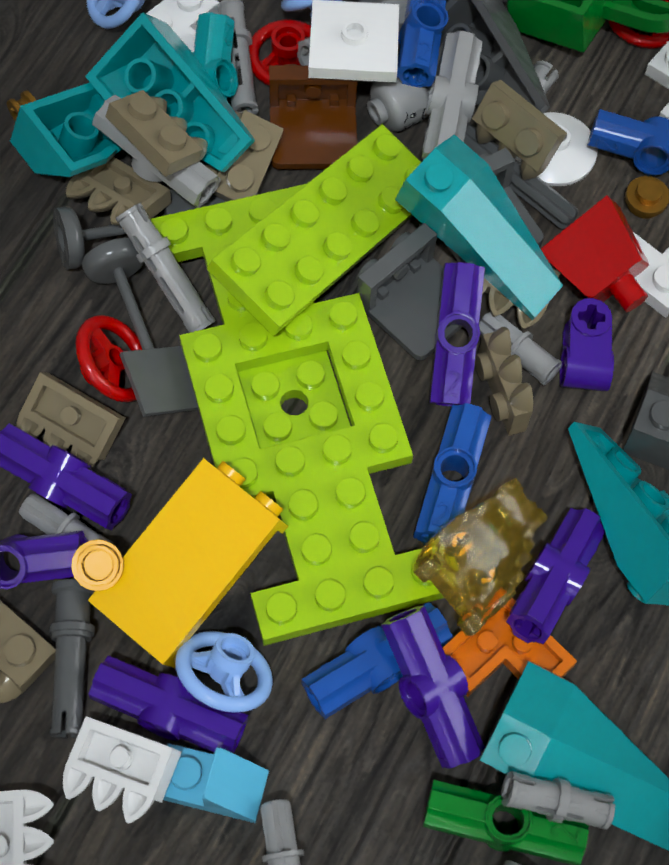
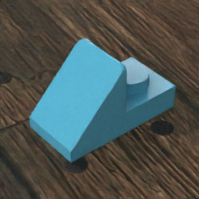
(217, 783)

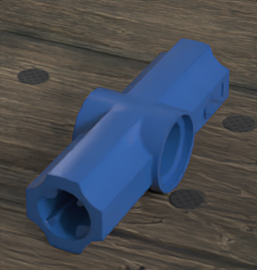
(421, 41)
(642, 141)
(458, 452)
(362, 668)

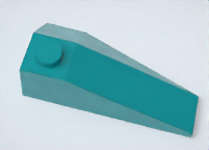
(160, 63)
(58, 133)
(476, 219)
(630, 512)
(560, 733)

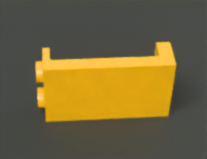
(189, 559)

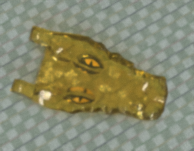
(481, 555)

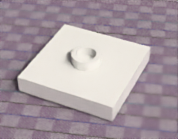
(354, 41)

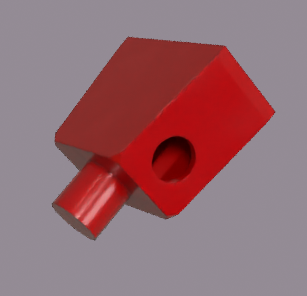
(601, 255)

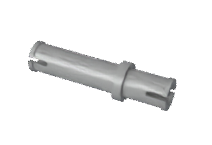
(245, 96)
(161, 262)

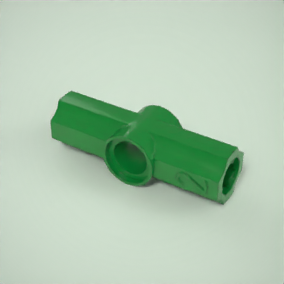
(470, 816)

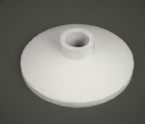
(574, 157)

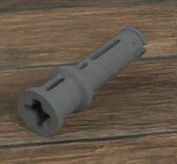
(71, 634)

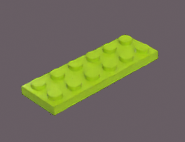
(318, 232)

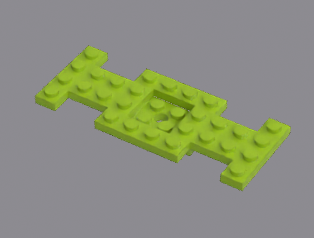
(304, 461)

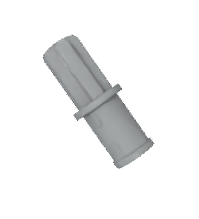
(533, 357)
(53, 520)
(279, 834)

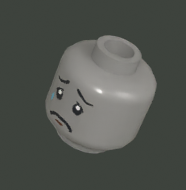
(397, 104)

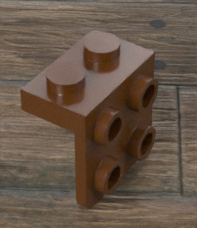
(315, 117)

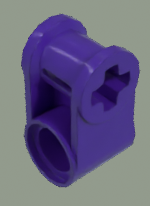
(587, 347)

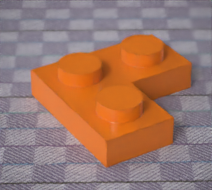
(496, 645)

